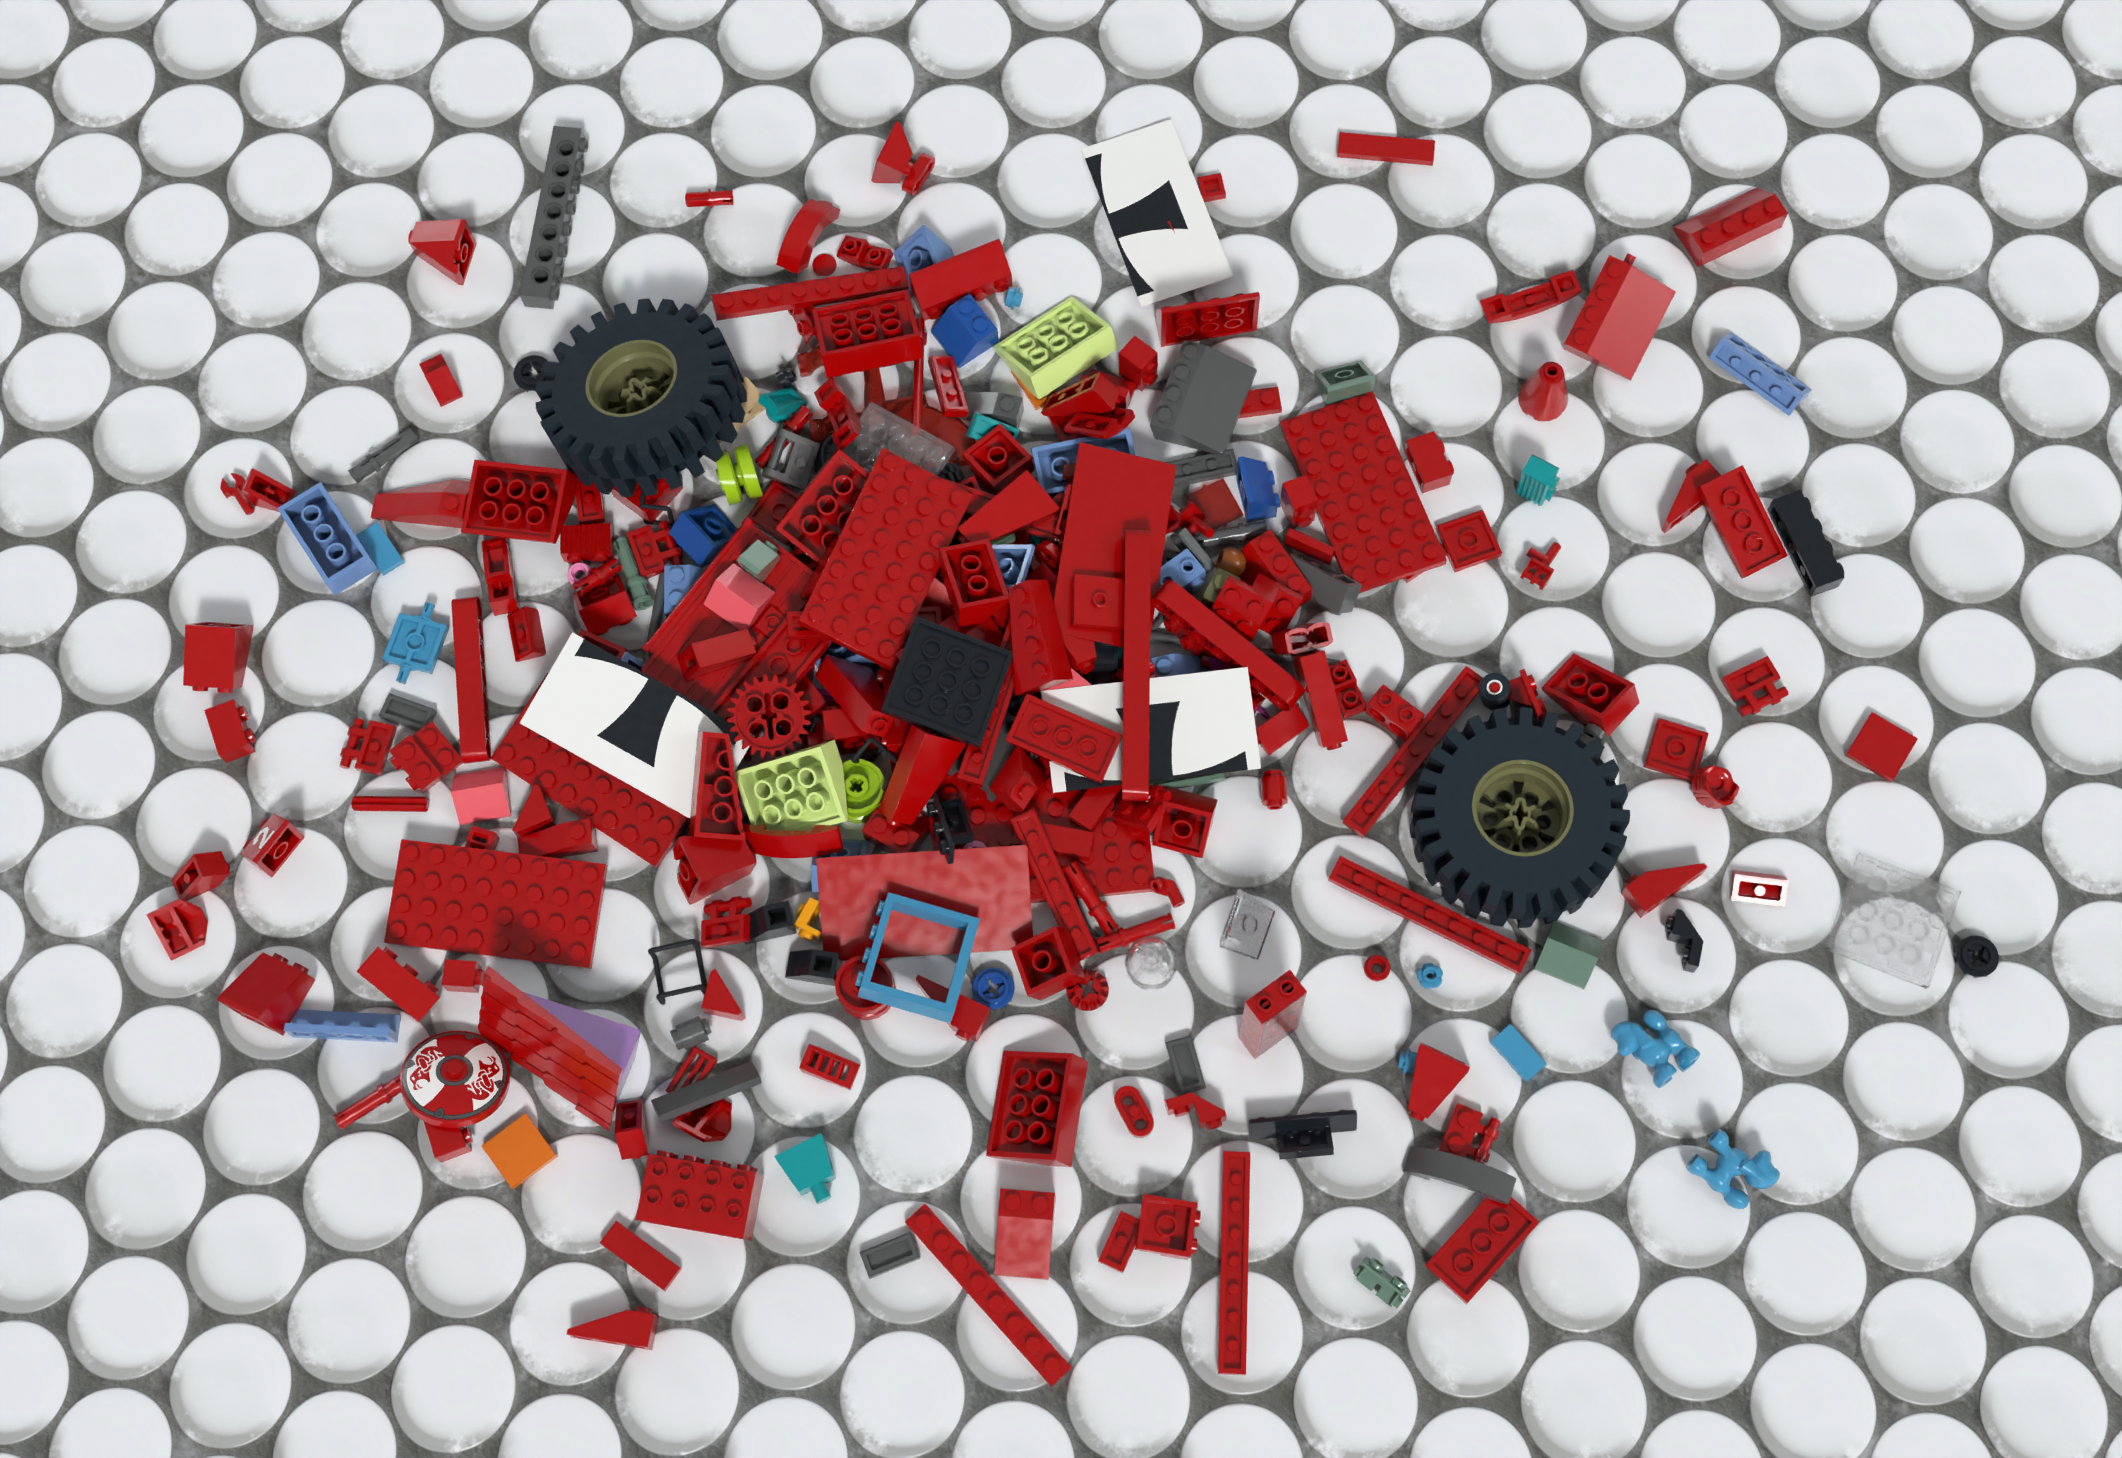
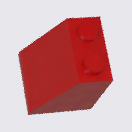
(216, 655)
(268, 991)

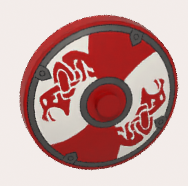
(455, 1079)

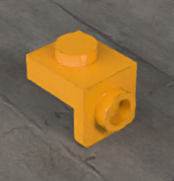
(806, 916)

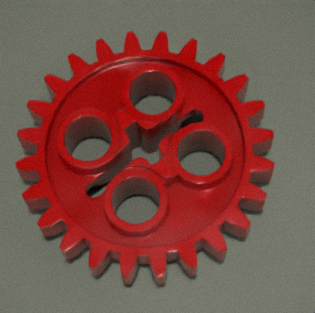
(793, 713)

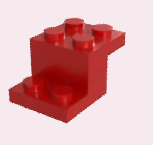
(1256, 607)

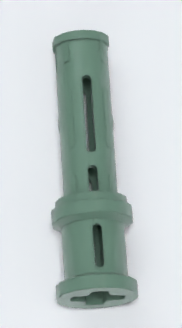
(635, 582)

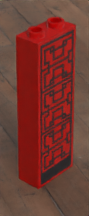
(1272, 1014)

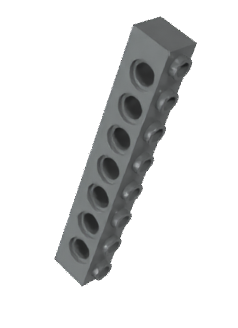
(563, 141)

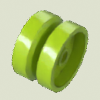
(734, 475)
(869, 780)

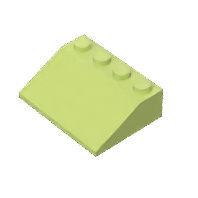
(1057, 346)
(795, 789)

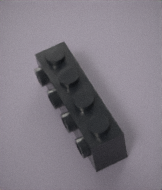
(1806, 543)

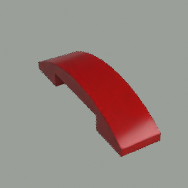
(1532, 300)
(840, 412)
(793, 844)

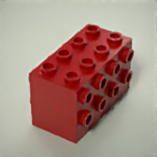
(700, 1195)

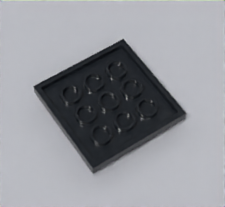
(947, 682)

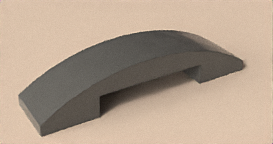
(1460, 1172)

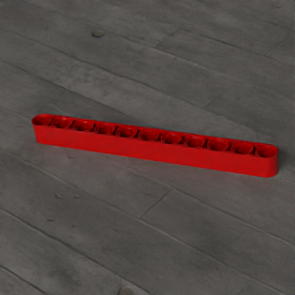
(1136, 666)

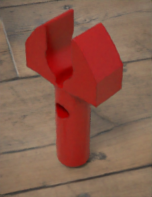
(237, 493)

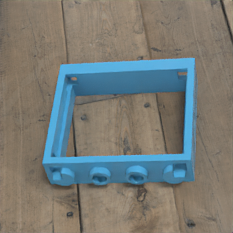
(902, 999)

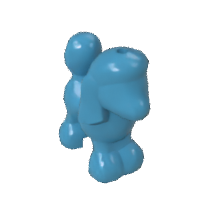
(1652, 1051)
(1733, 1162)

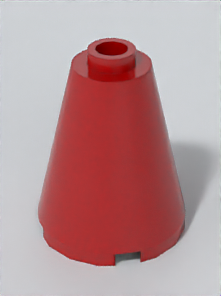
(1544, 393)

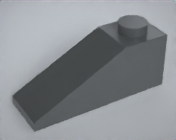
(995, 405)
(1328, 585)

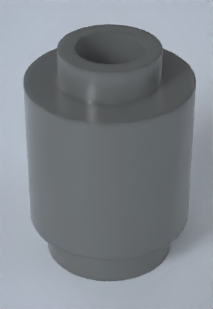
(691, 1033)

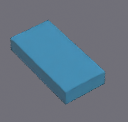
(380, 548)
(1518, 1053)

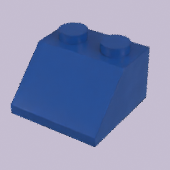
(965, 331)
(1256, 489)
(702, 533)

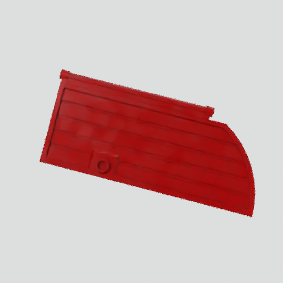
(695, 622)

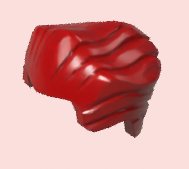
(1714, 787)

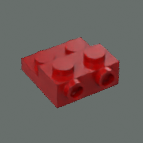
(425, 757)
(1167, 1226)

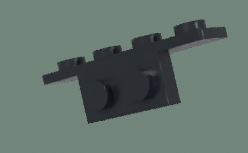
(949, 824)
(1303, 1134)

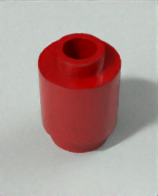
(1273, 789)

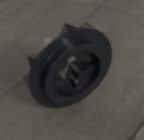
(523, 371)
(1989, 956)

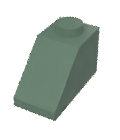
(759, 559)

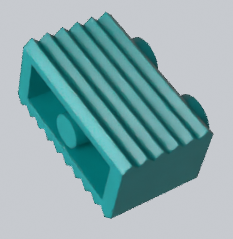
(1538, 480)

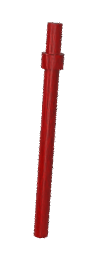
(918, 377)

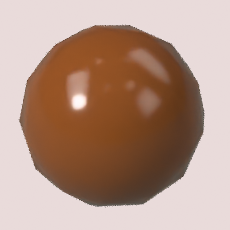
(1232, 561)

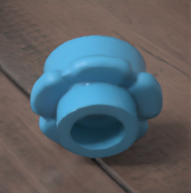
(1013, 298)
(1425, 981)
(1407, 1061)

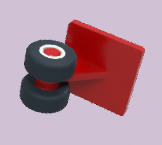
(1498, 692)

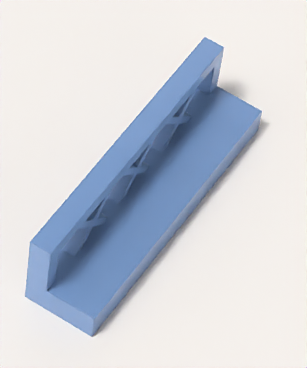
(1759, 373)
(344, 1026)

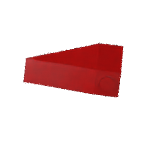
(426, 504)

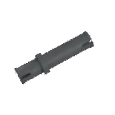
(383, 455)
(1232, 534)

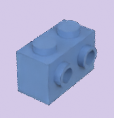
(1183, 570)

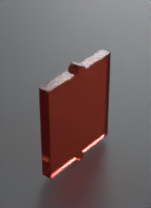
(1216, 504)

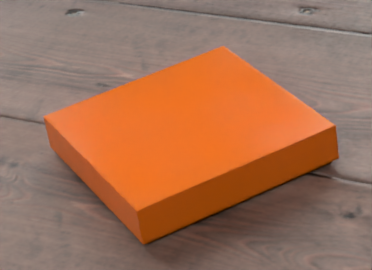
(519, 1151)

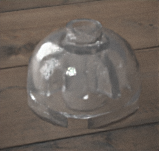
(1151, 962)

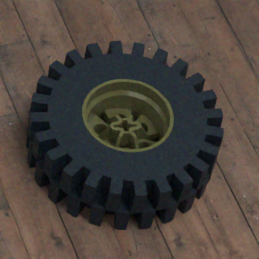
(655, 422)
(1552, 768)

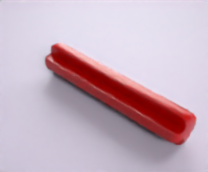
(390, 803)

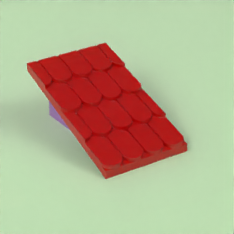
(567, 1048)

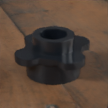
(786, 377)

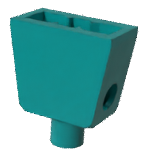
(809, 1167)

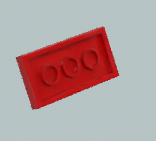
(1742, 521)
(1064, 738)
(1481, 1246)

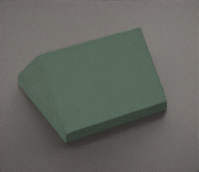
(1344, 382)
(1569, 955)

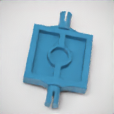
(415, 643)

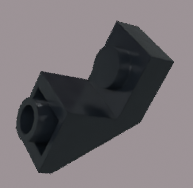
(1105, 663)
(1682, 931)

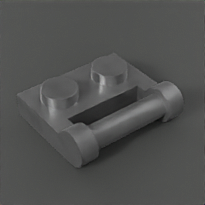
(798, 463)

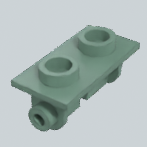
(1391, 1287)

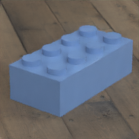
(1051, 458)
(327, 538)

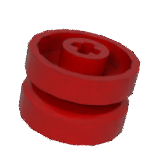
(848, 992)

